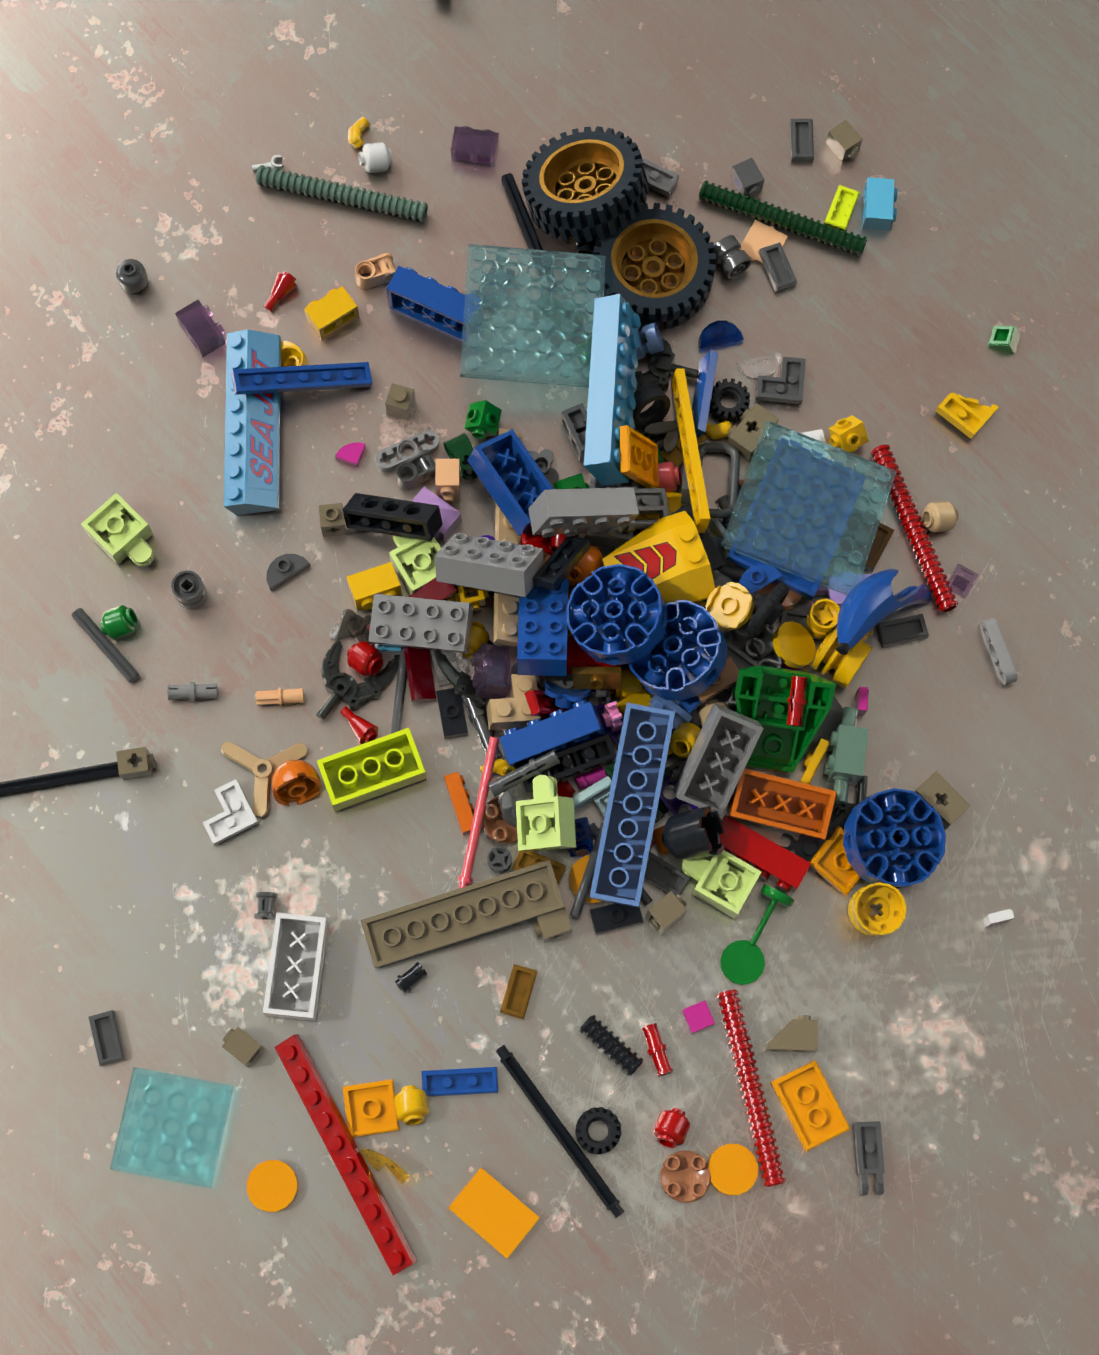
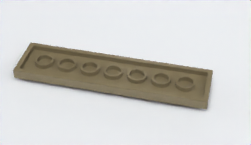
(462, 914)

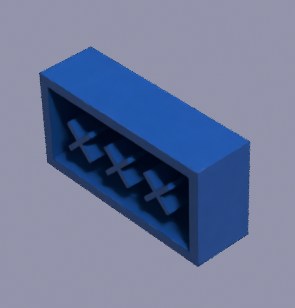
(427, 301)
(509, 477)
(543, 632)
(557, 733)

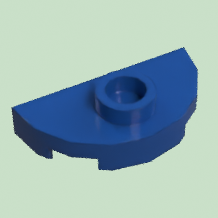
(759, 577)

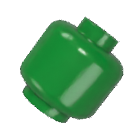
(119, 622)

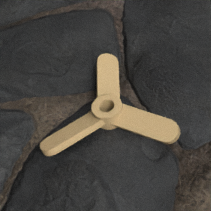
(262, 780)

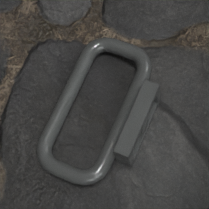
(734, 477)

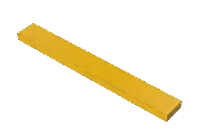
(690, 451)

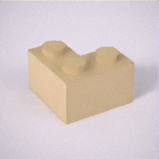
(512, 711)

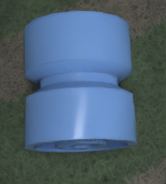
(654, 340)

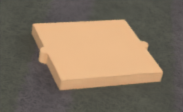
(760, 237)

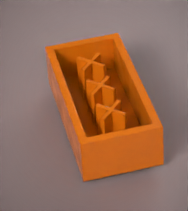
(782, 804)

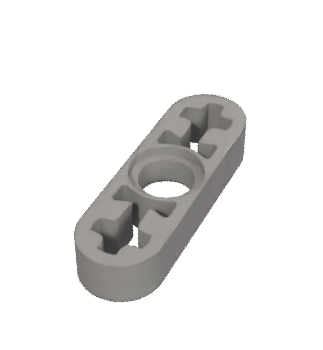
(411, 441)
(998, 651)

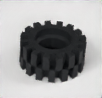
(733, 389)
(584, 1138)

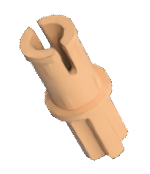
(279, 696)

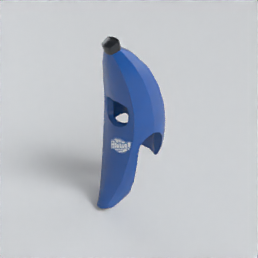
(870, 603)

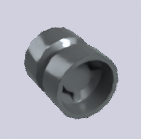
(731, 256)
(189, 590)

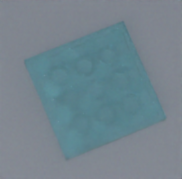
(172, 1127)

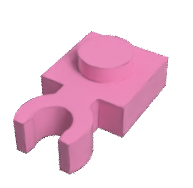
(612, 717)

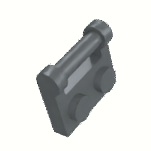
(649, 502)

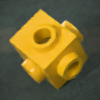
(848, 434)
(477, 601)

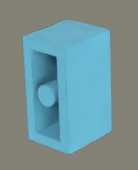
(878, 203)

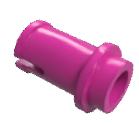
(589, 778)

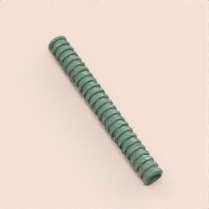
(341, 193)

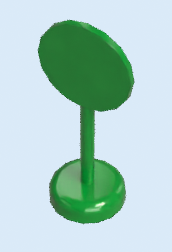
(743, 959)

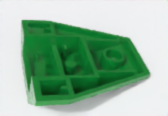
(763, 696)

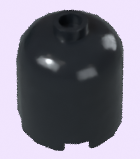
(693, 834)

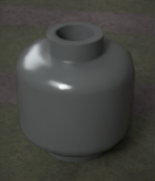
(131, 275)

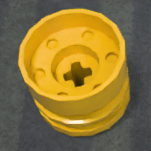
(845, 665)
(891, 909)

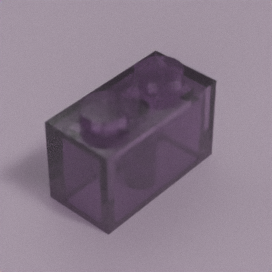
(474, 146)
(200, 328)
(492, 671)

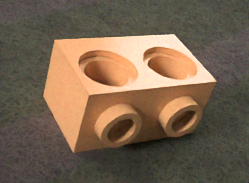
(448, 480)

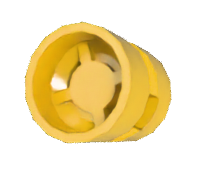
(822, 618)

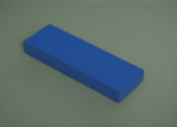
(460, 1081)

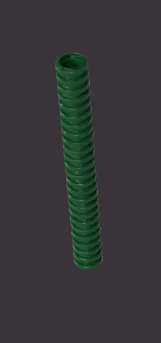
(782, 218)

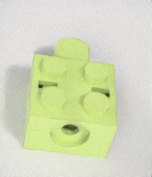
(117, 534)
(414, 561)
(546, 820)
(720, 881)

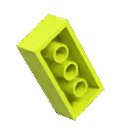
(371, 769)

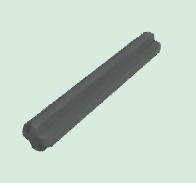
(105, 645)

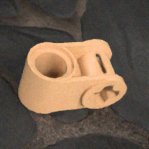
(378, 269)

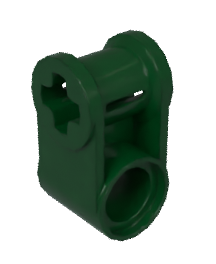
(461, 448)

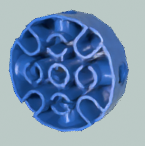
(617, 614)
(686, 657)
(899, 816)

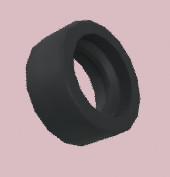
(654, 413)

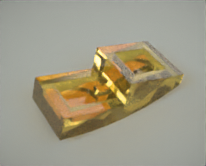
(378, 1161)

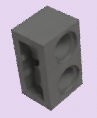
(574, 424)

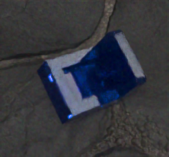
(584, 838)

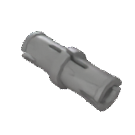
(192, 691)

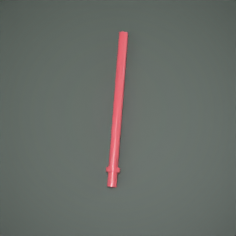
(465, 878)

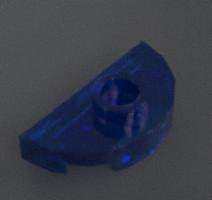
(719, 333)

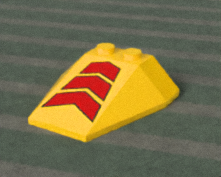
(671, 557)

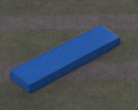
(703, 391)

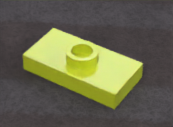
(842, 207)

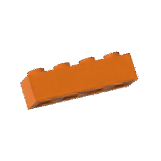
(459, 800)

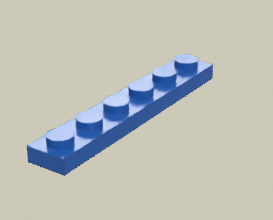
(301, 378)

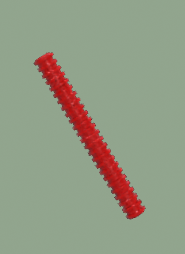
(916, 533)
(751, 1088)

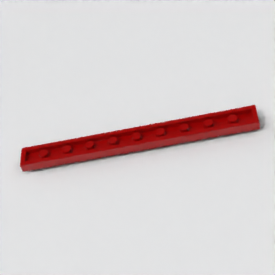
(345, 1154)

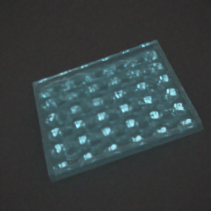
(529, 314)
(808, 508)

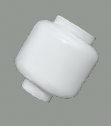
(375, 157)

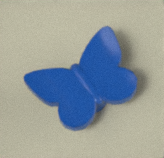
(564, 697)

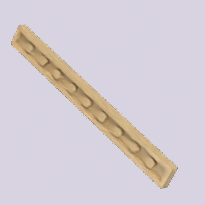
(505, 605)

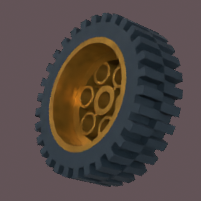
(585, 184)
(680, 244)

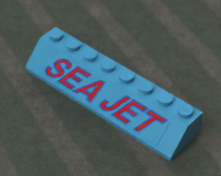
(251, 428)

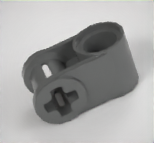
(420, 467)

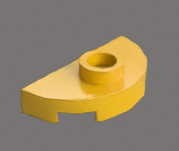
(813, 761)

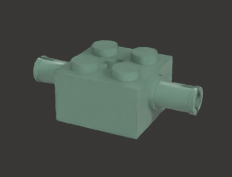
(847, 755)

